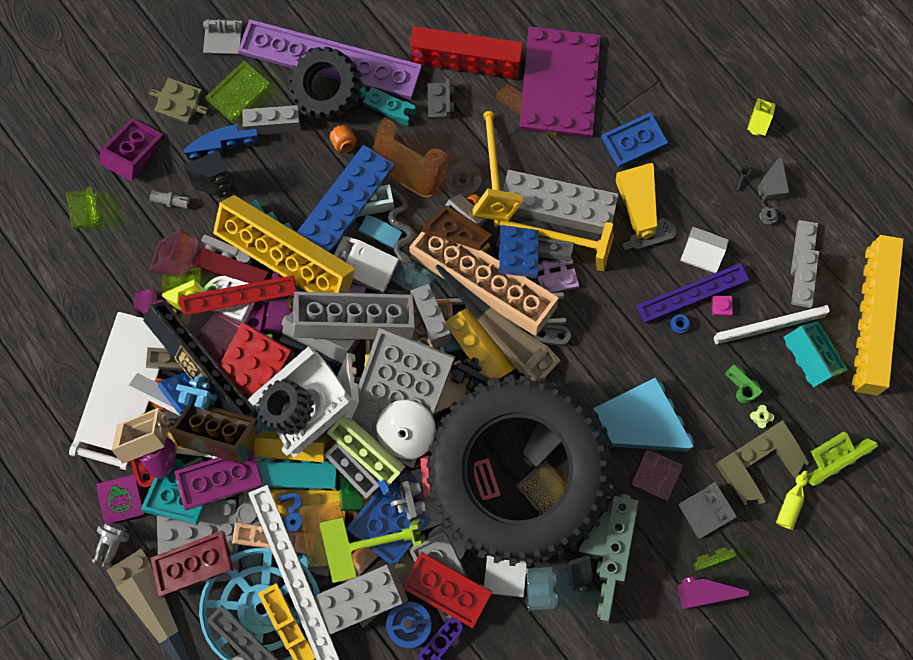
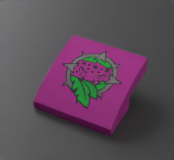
(120, 499)

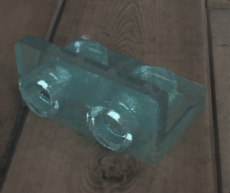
(411, 278)

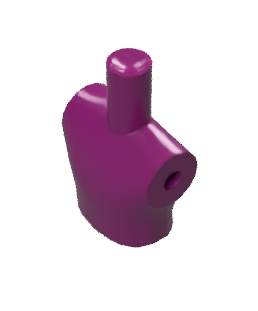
(144, 299)

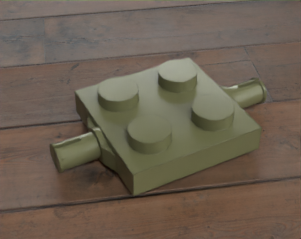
(178, 101)

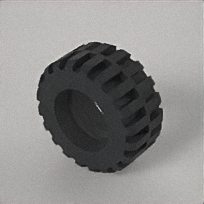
(304, 75)

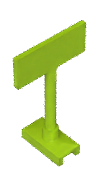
(340, 549)

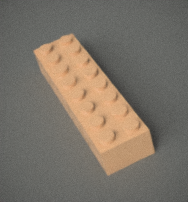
(508, 294)

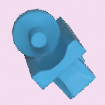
(188, 393)

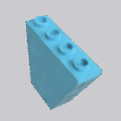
(643, 420)

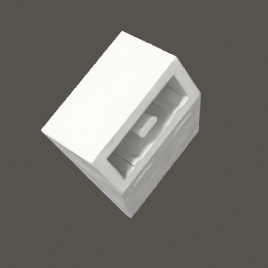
(372, 265)

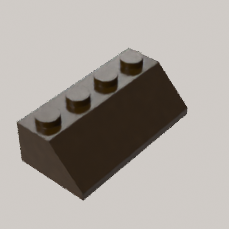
(216, 433)

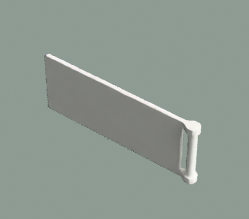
(109, 398)

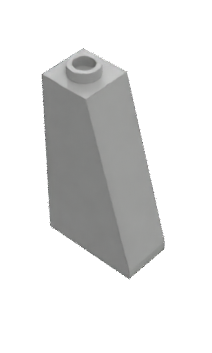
(333, 348)

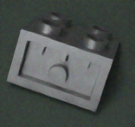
(707, 510)

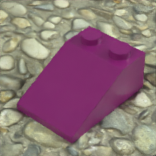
(130, 149)
(705, 592)

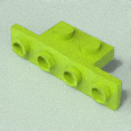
(836, 455)

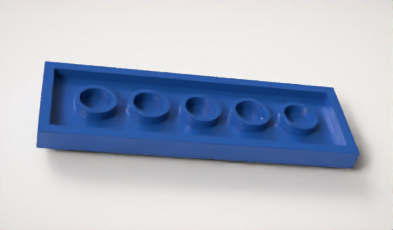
(346, 199)

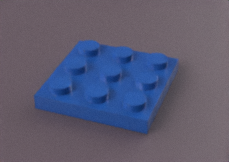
(381, 519)

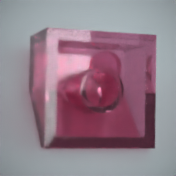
(174, 254)
(218, 335)

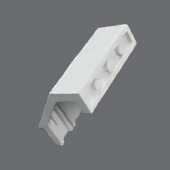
(327, 392)

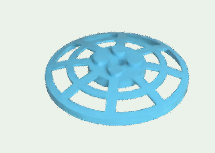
(248, 601)

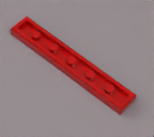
(238, 295)

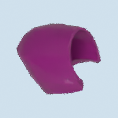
(162, 461)

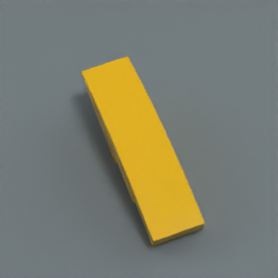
(286, 623)

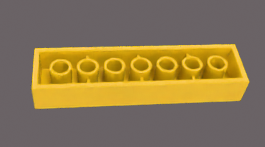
(281, 248)
(878, 315)

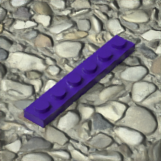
(692, 293)

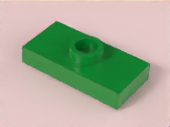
(348, 494)

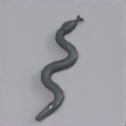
(403, 257)

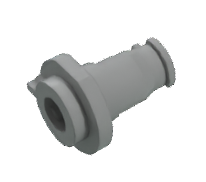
(112, 535)

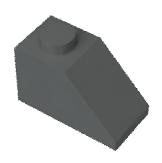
(774, 183)

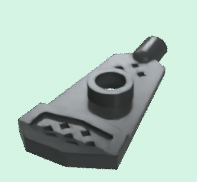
(661, 235)

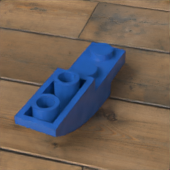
(222, 138)

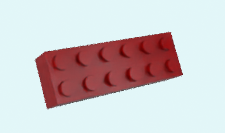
(465, 52)

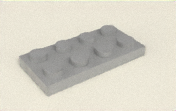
(440, 548)

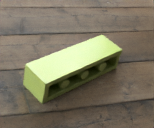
(366, 449)

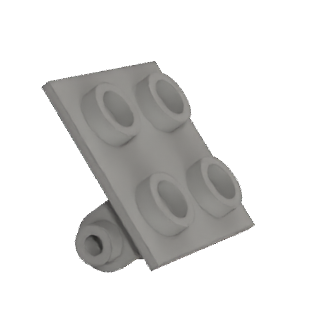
(222, 36)

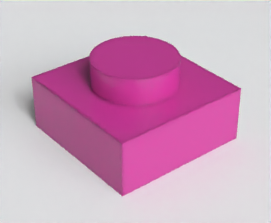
(722, 306)

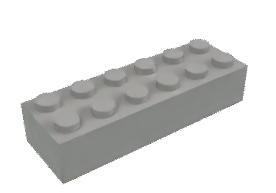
(561, 202)
(351, 315)

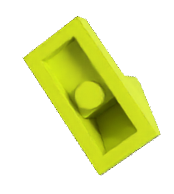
(189, 288)

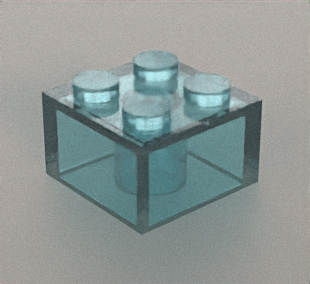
(540, 589)

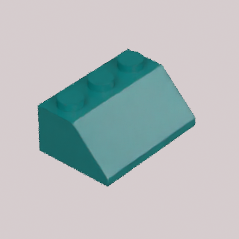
(815, 353)

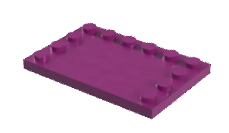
(560, 82)

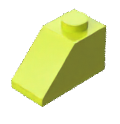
(761, 117)

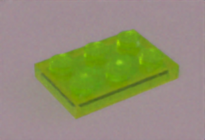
(237, 91)

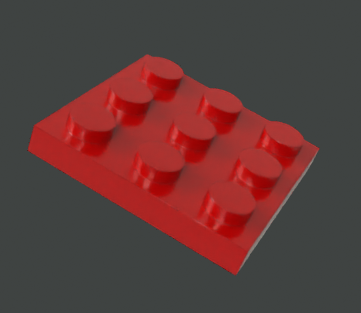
(253, 359)

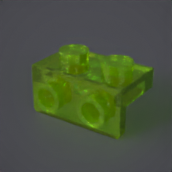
(82, 208)

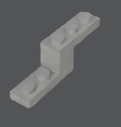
(804, 264)

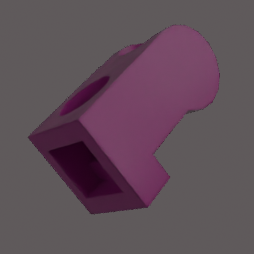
(257, 316)

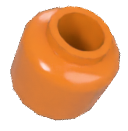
(343, 138)

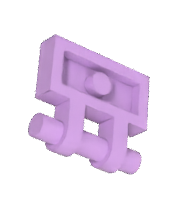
(557, 281)

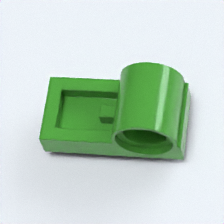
(739, 377)

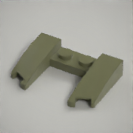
(734, 465)

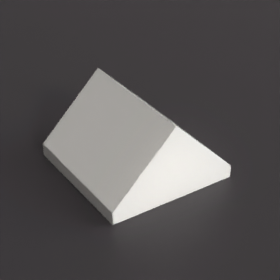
(704, 250)

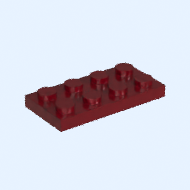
(192, 564)

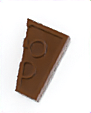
(456, 228)

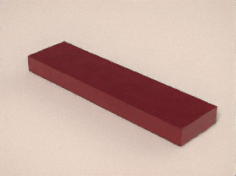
(229, 267)

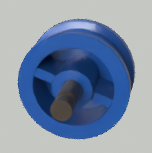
(409, 625)

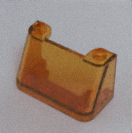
(410, 169)

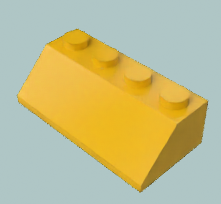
(477, 343)

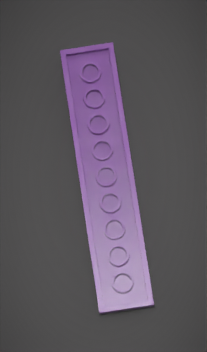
(286, 46)

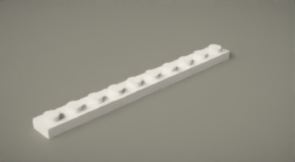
(293, 574)

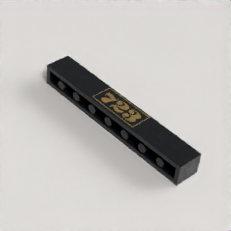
(195, 358)

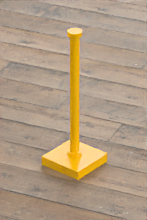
(495, 203)
(602, 246)

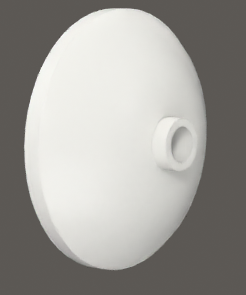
(411, 418)

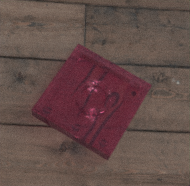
(656, 475)

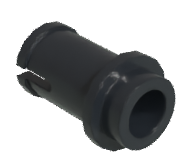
(389, 290)

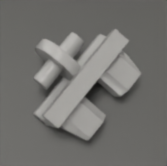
(412, 509)

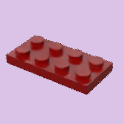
(447, 589)

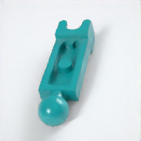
(388, 105)

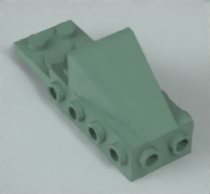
(605, 541)

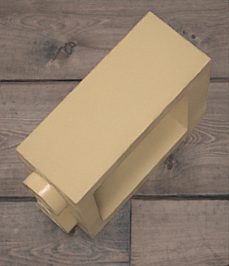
(128, 448)

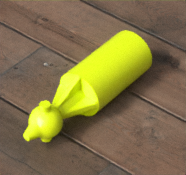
(793, 503)

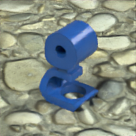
(293, 520)

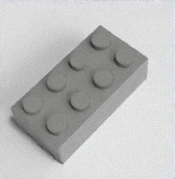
(361, 598)

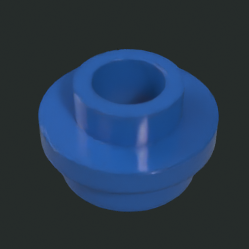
(680, 318)

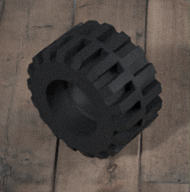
(276, 397)

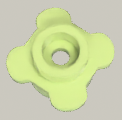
(761, 422)

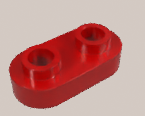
(139, 472)

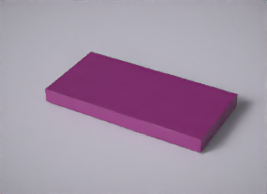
(217, 480)

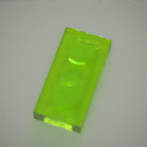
(721, 555)

